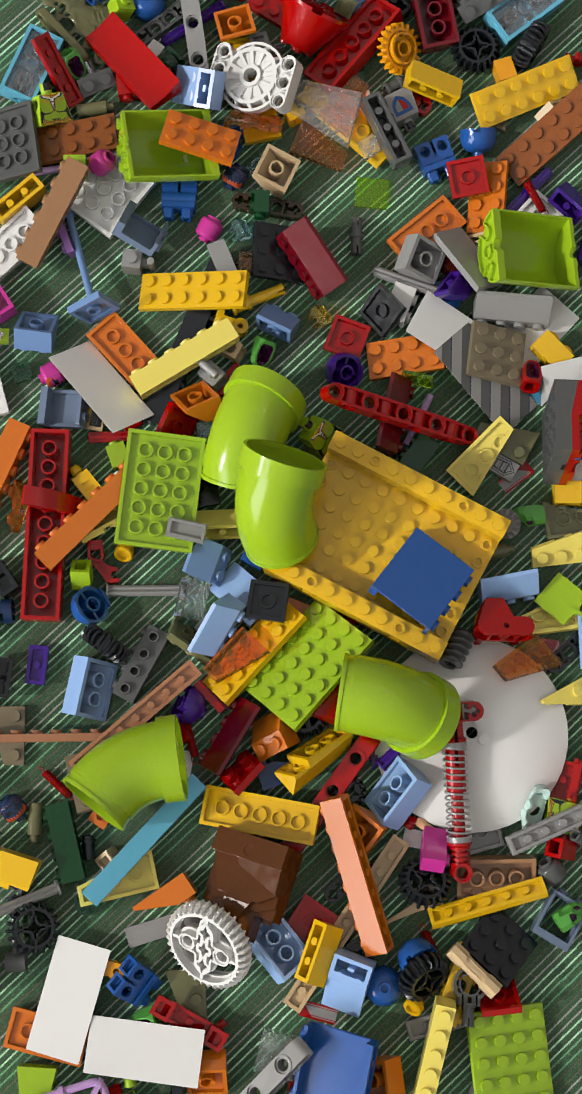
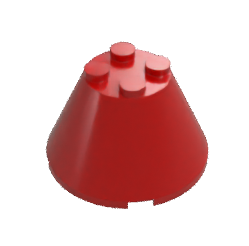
(309, 25)

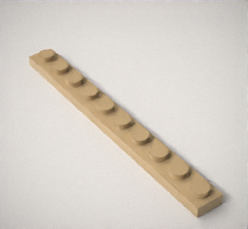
(381, 870)

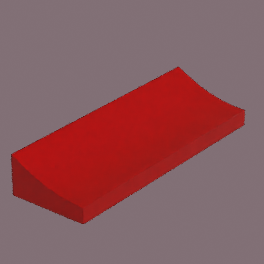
(354, 45)
(134, 62)

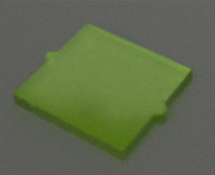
(371, 193)
(419, 379)

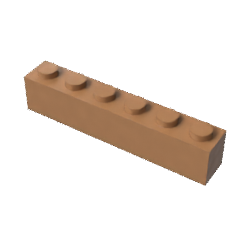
(52, 213)

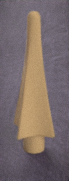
(410, 909)

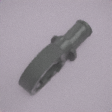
(467, 1008)

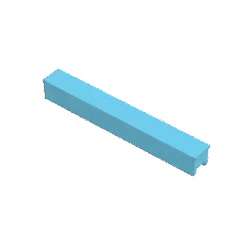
(140, 844)

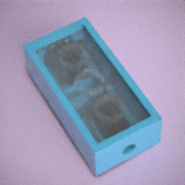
(513, 17)
(26, 68)

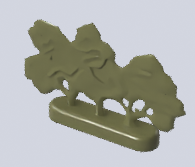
(85, 21)

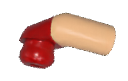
(416, 821)

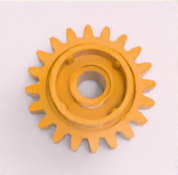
(398, 48)

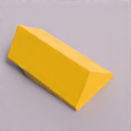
(313, 758)
(17, 869)

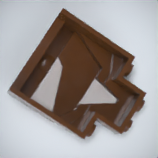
(251, 878)

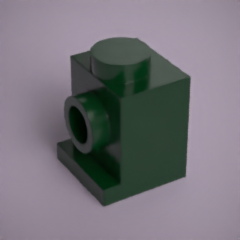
(260, 204)

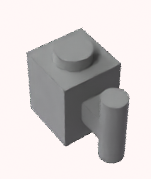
(134, 262)
(212, 375)

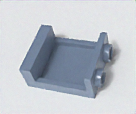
(139, 231)
(62, 409)

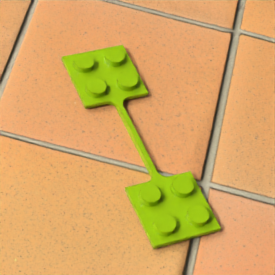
(560, 599)

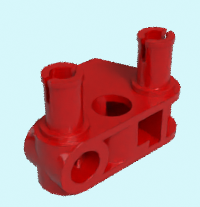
(498, 624)

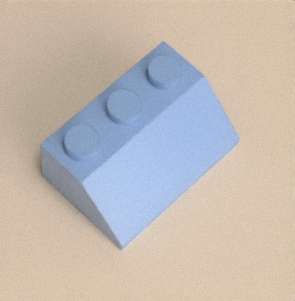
(510, 586)
(218, 625)
(89, 688)
(397, 793)
(278, 950)

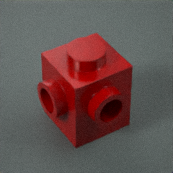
(561, 848)

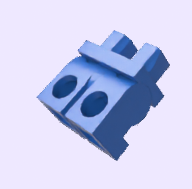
(433, 158)
(178, 202)
(139, 982)

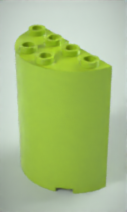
(147, 160)
(528, 250)

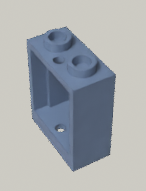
(569, 937)

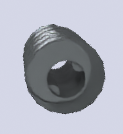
(457, 648)

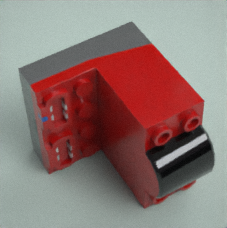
(562, 431)

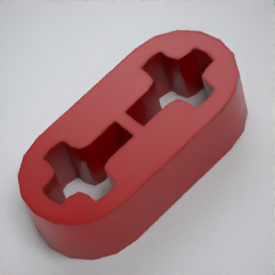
(426, 103)

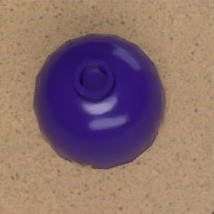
(344, 369)
(189, 706)

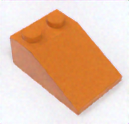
(175, 892)

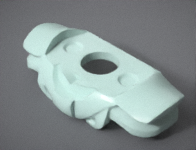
(537, 797)

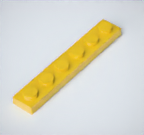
(488, 902)

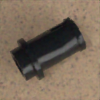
(88, 847)

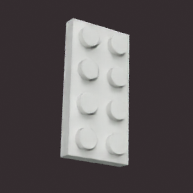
(10, 237)

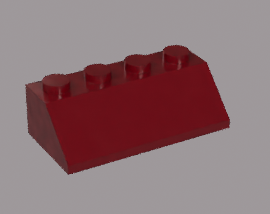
(435, 24)
(311, 258)
(389, 435)
(230, 736)

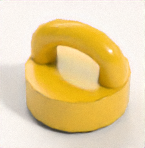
(124, 553)
(413, 1008)

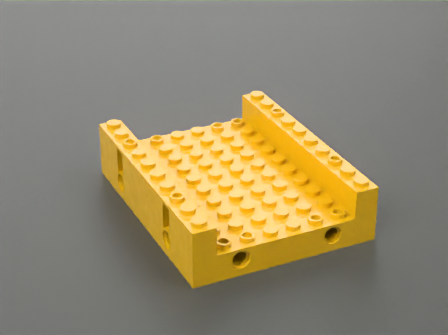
(365, 518)

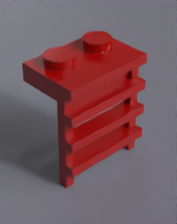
(569, 782)

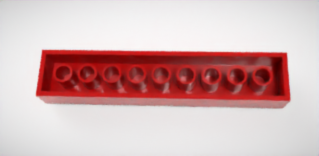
(48, 468)

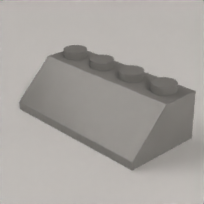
(512, 309)

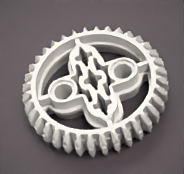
(204, 947)

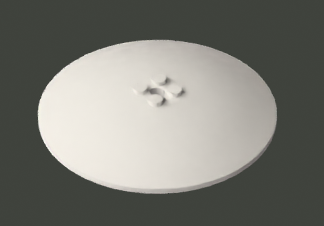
(514, 746)

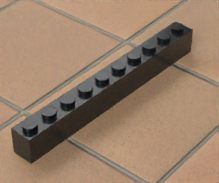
(193, 322)

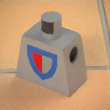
(404, 108)

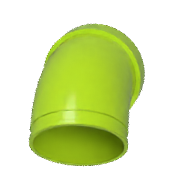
(255, 406)
(276, 502)
(396, 705)
(132, 771)

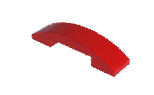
(50, 499)
(180, 1016)

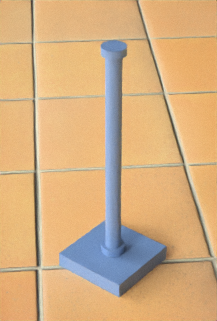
(96, 304)

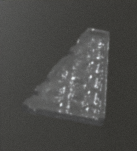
(327, 109)

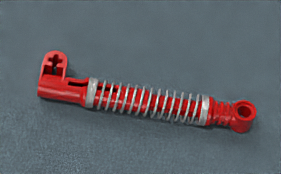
(456, 781)

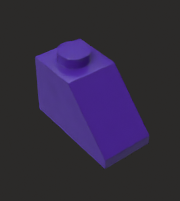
(567, 201)
(454, 287)

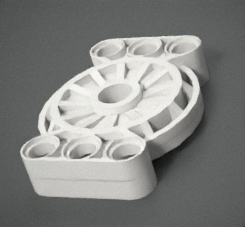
(271, 77)

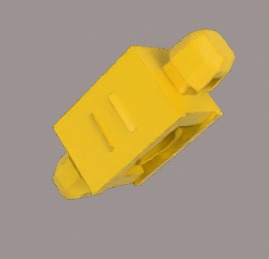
(83, 481)

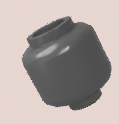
(551, 871)

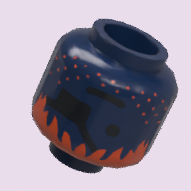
(235, 177)
(12, 808)

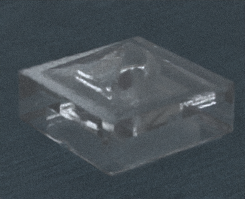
(369, 146)

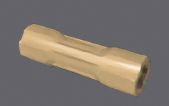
(485, 981)

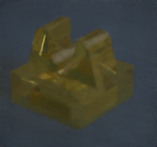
(321, 315)

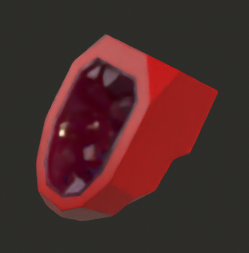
(531, 377)

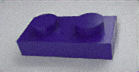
(37, 665)

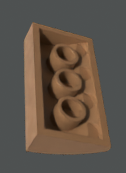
(495, 872)

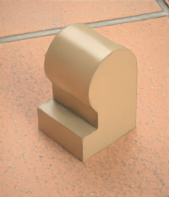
(235, 353)

